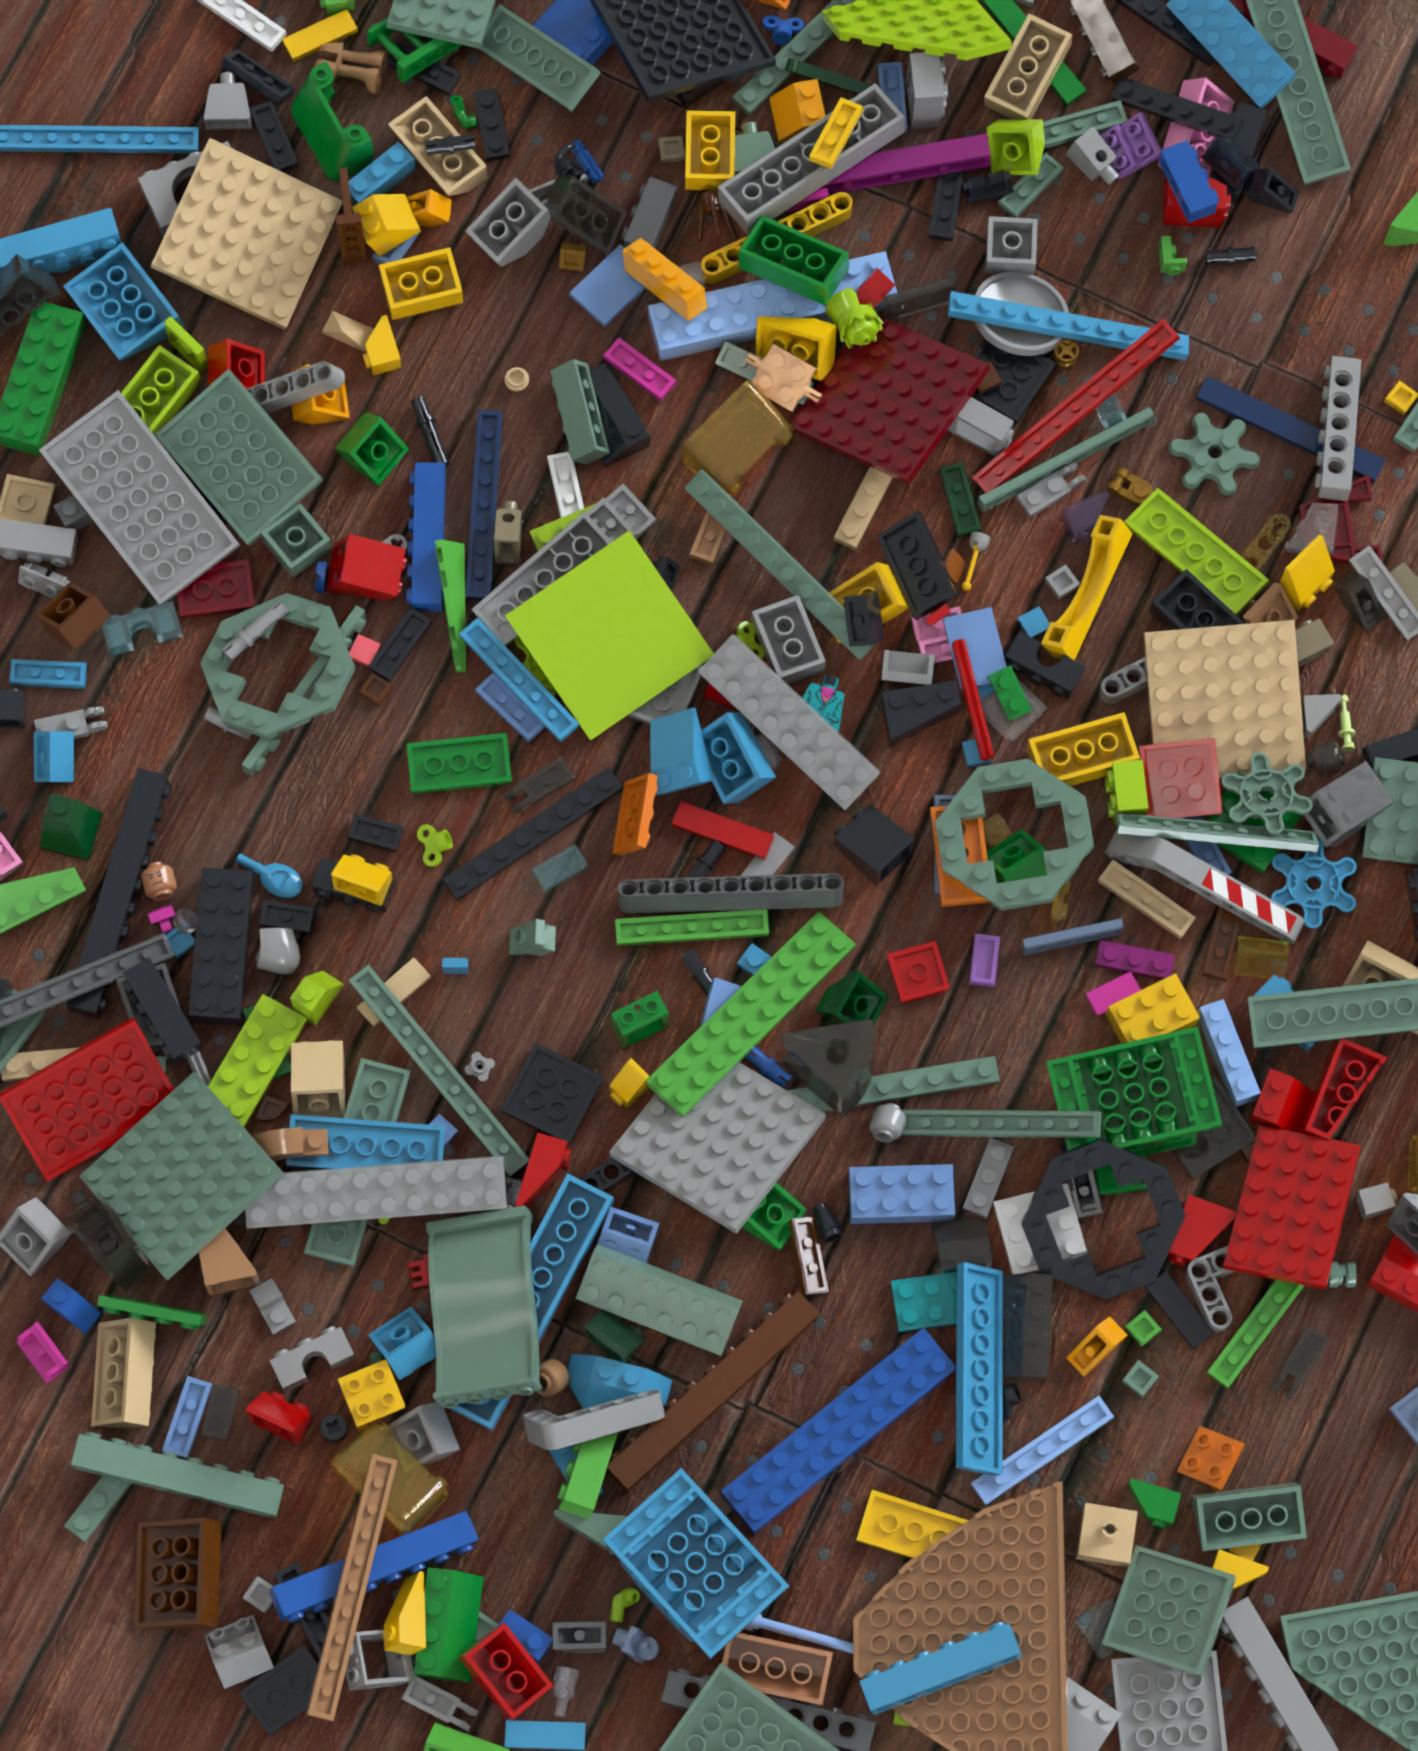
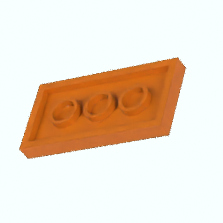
(951, 890)

